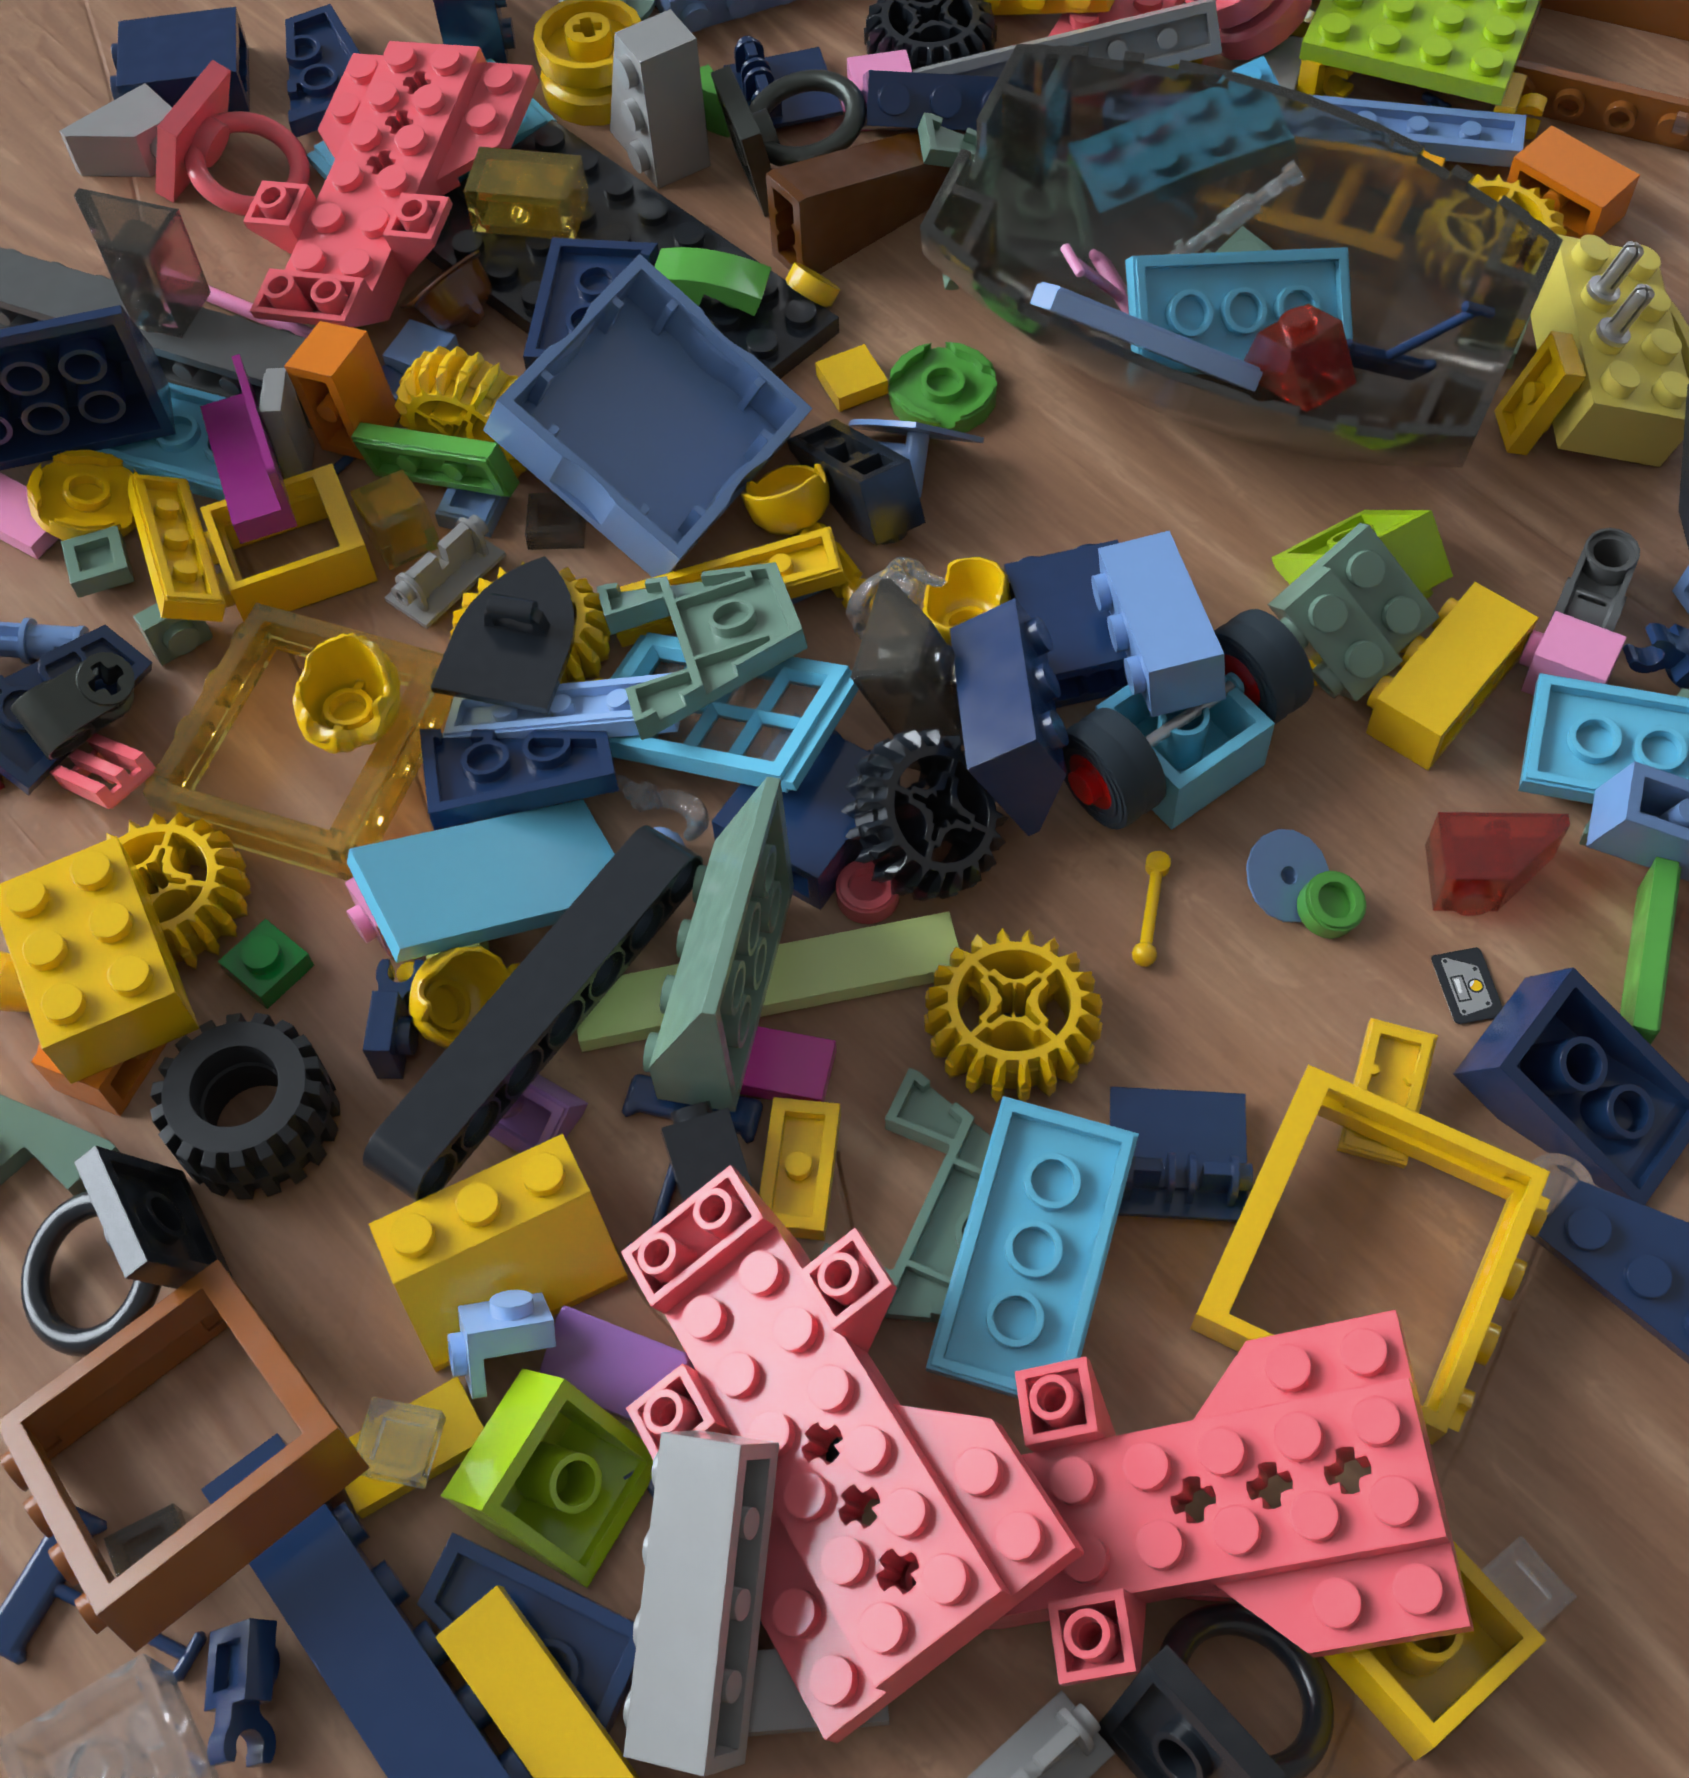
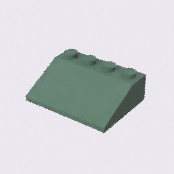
(725, 958)

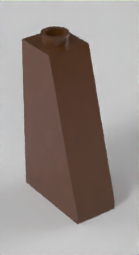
(848, 199)

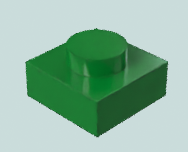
(266, 963)

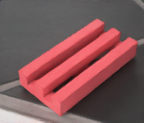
(96, 762)

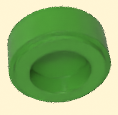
(1331, 904)

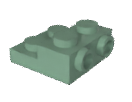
(1354, 613)

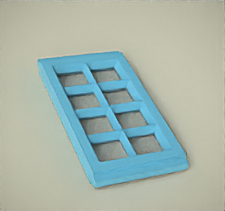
(753, 732)

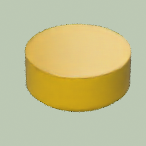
(812, 285)

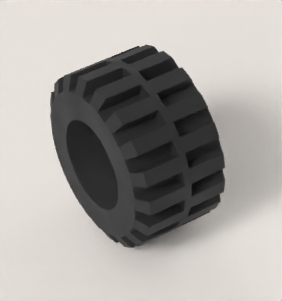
(217, 1069)

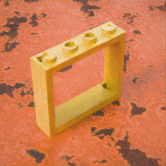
(1425, 1141)

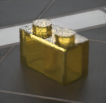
(526, 193)

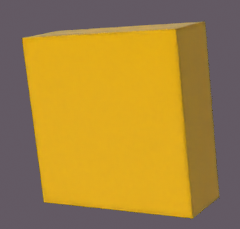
(851, 377)

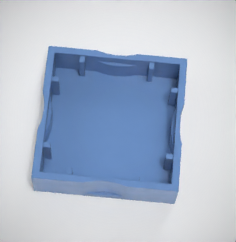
(646, 418)

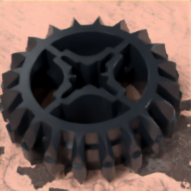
(930, 29)
(906, 824)

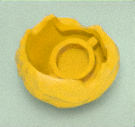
(346, 694)

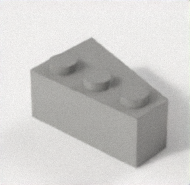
(659, 99)

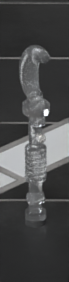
(1240, 211)
(645, 797)

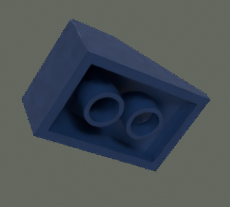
(1581, 1083)

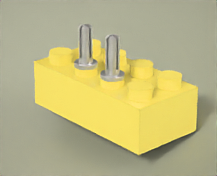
(1629, 347)

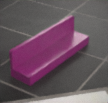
(247, 463)

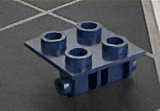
(756, 72)
(1186, 1153)

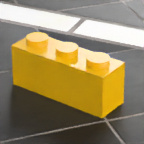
(1448, 674)

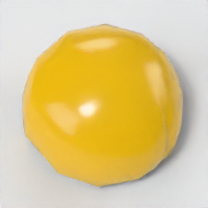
(788, 498)
(969, 590)
(453, 990)

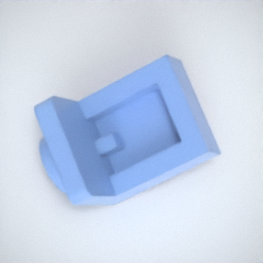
(499, 1327)

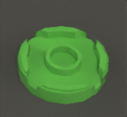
(943, 386)

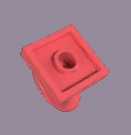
(197, 134)

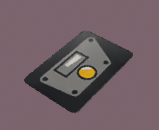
(1467, 985)

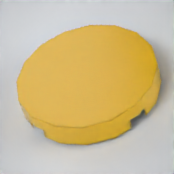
(81, 494)

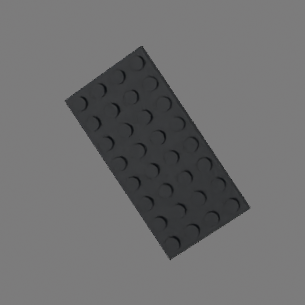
(626, 209)

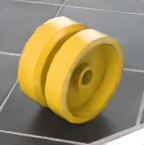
(577, 57)

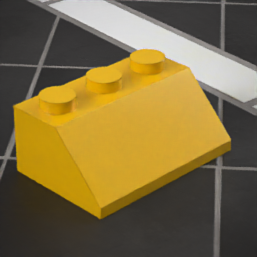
(498, 1231)

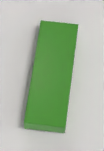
(436, 459)
(1650, 948)

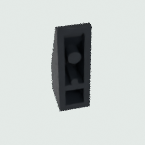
(866, 481)

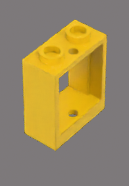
(303, 582)

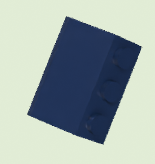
(1010, 711)

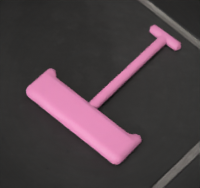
(1106, 278)

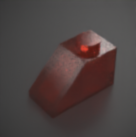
(1303, 357)
(1488, 857)

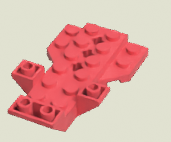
(399, 142)
(789, 1363)
(1319, 1569)

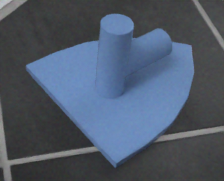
(916, 440)

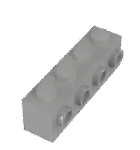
(701, 1601)

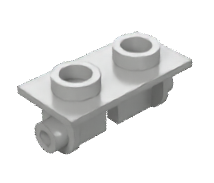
(446, 574)
(1053, 1744)

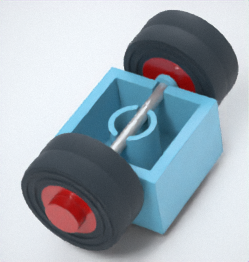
(1181, 761)

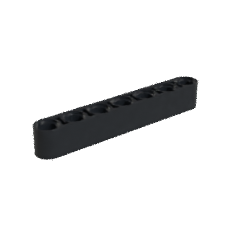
(531, 1015)

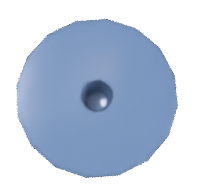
(1279, 870)

